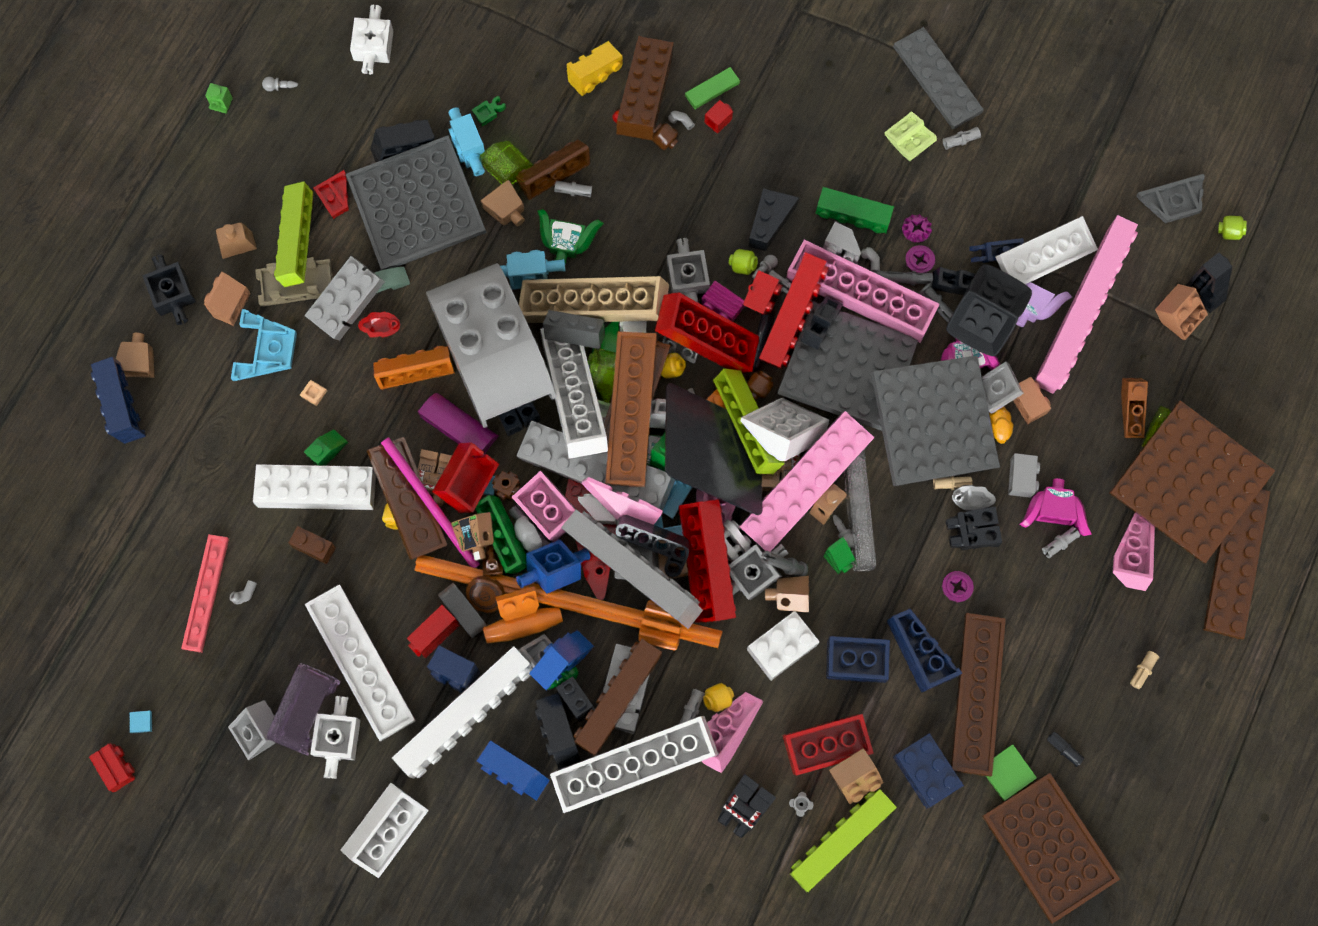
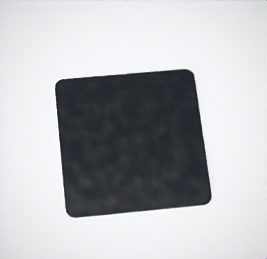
(708, 452)

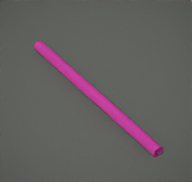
(426, 498)

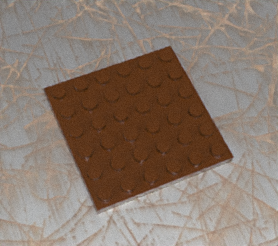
(1192, 481)

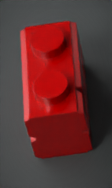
(112, 767)

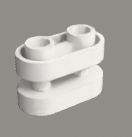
(742, 542)

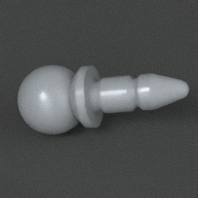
(271, 84)
(769, 263)
(843, 531)

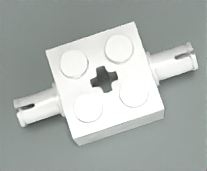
(371, 40)
(329, 726)

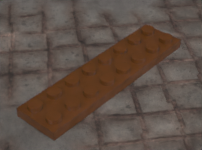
(1236, 572)
(978, 695)

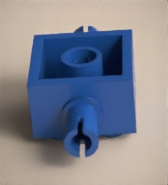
(553, 566)

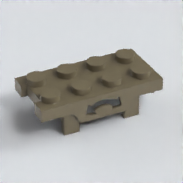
(317, 278)

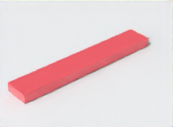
(205, 593)

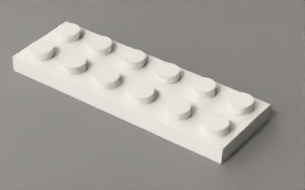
(1048, 251)

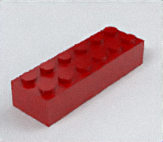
(794, 308)
(707, 332)
(708, 560)

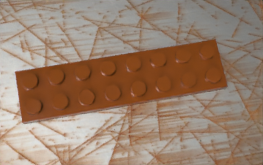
(631, 409)

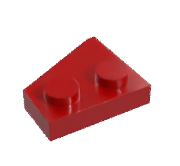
(334, 194)

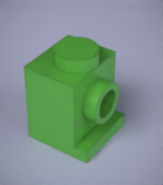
(218, 98)

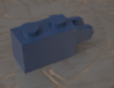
(992, 249)

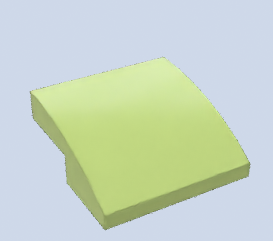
(910, 136)

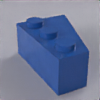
(560, 657)
(512, 770)

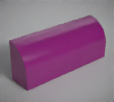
(456, 423)

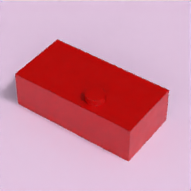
(826, 744)

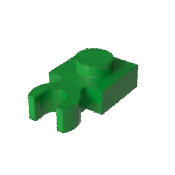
(487, 112)

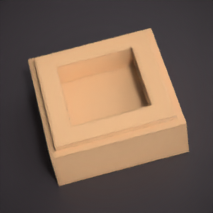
(313, 392)

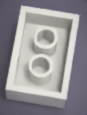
(782, 645)

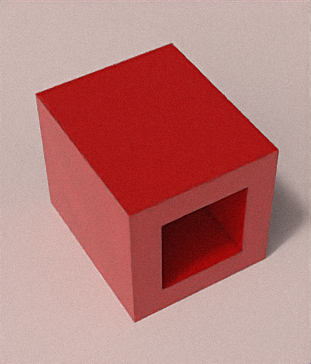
(718, 116)

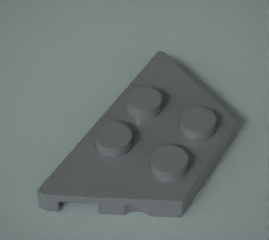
(1175, 199)

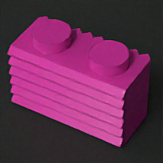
(723, 301)

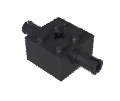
(169, 289)

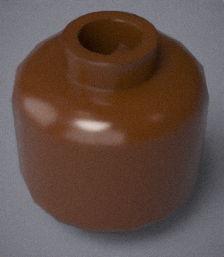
(665, 136)
(760, 384)

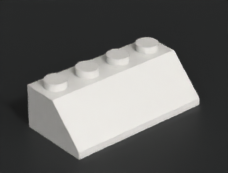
(384, 830)

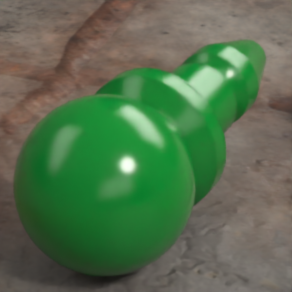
(565, 676)

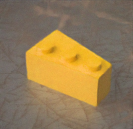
(594, 68)

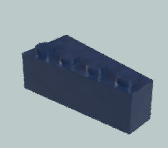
(116, 401)
(921, 651)

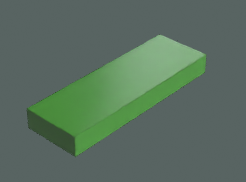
(712, 88)

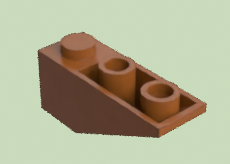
(1134, 406)

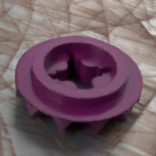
(916, 236)
(917, 252)
(966, 585)

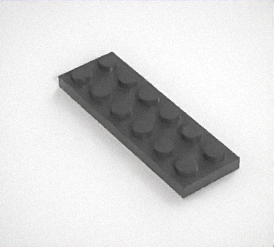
(938, 78)

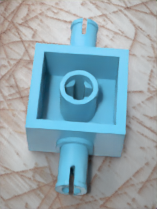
(466, 140)
(529, 267)

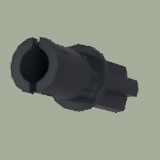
(1065, 749)

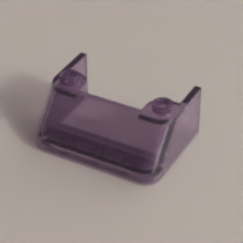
(300, 708)

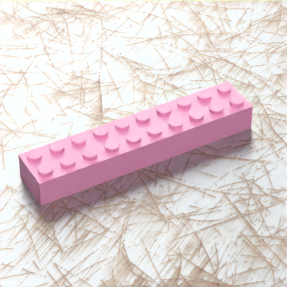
(1086, 305)

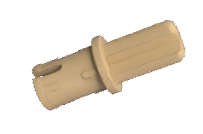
(951, 482)
(1144, 669)

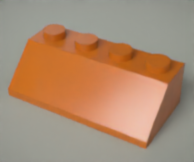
(413, 367)

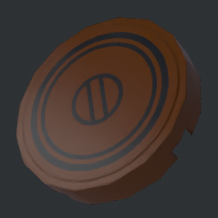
(483, 592)

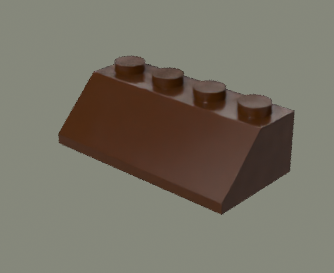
(557, 167)

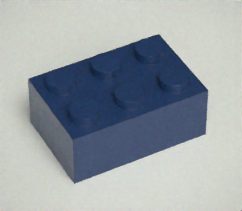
(857, 659)
(454, 669)
(928, 771)

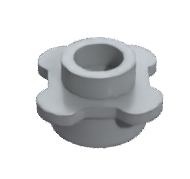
(807, 805)

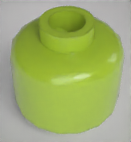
(1232, 227)
(743, 261)

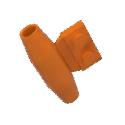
(521, 617)

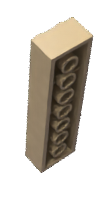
(600, 298)

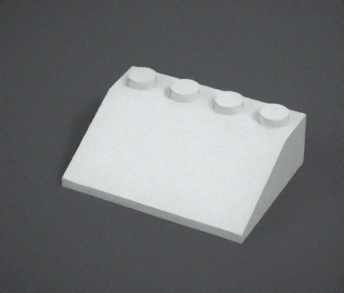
(785, 428)

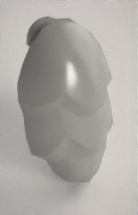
(972, 497)
(527, 534)

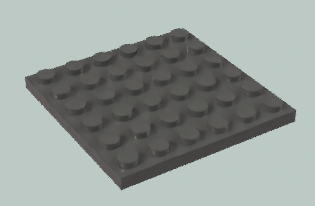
(415, 203)
(840, 370)
(935, 420)

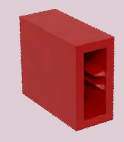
(432, 632)

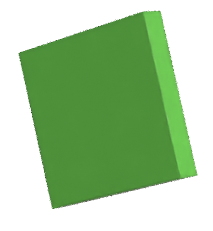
(1010, 773)

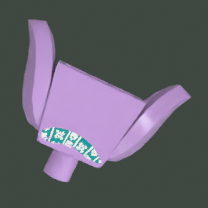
(1041, 304)

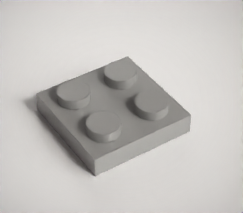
(1000, 387)

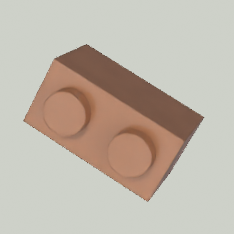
(1032, 403)

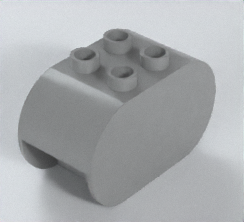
(490, 342)

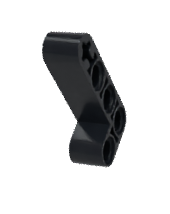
(651, 542)

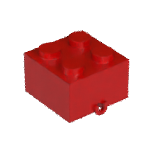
(763, 293)

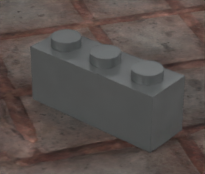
(574, 329)

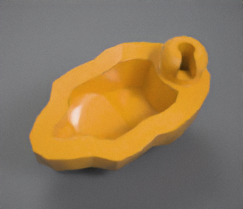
(1001, 425)

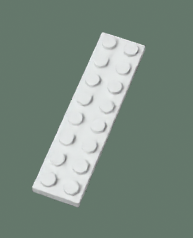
(360, 663)

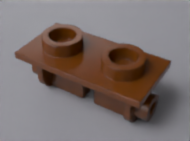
(491, 564)

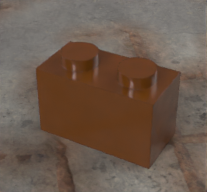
(312, 545)

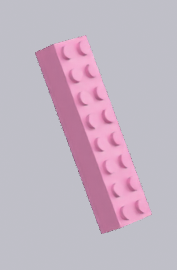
(870, 293)
(807, 481)

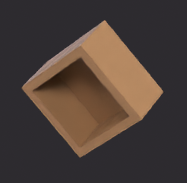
(856, 776)

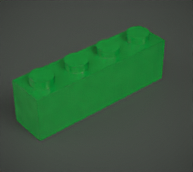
(854, 210)
(505, 542)

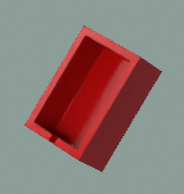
(465, 477)

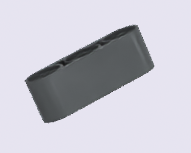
(462, 610)

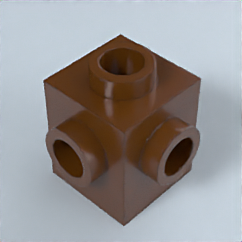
(506, 492)

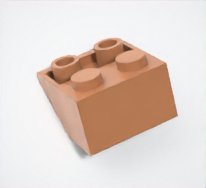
(226, 299)
(1182, 311)

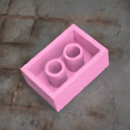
(545, 505)

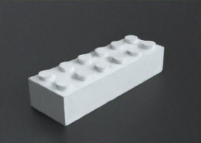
(314, 487)

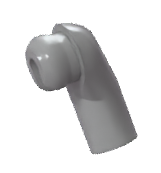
(683, 117)
(873, 257)
(245, 595)

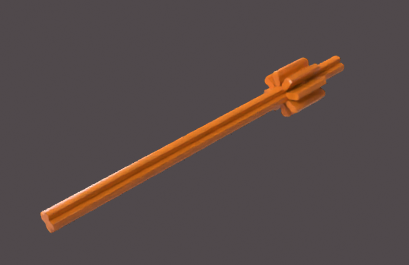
(655, 624)

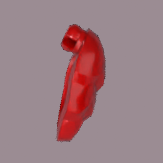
(379, 324)

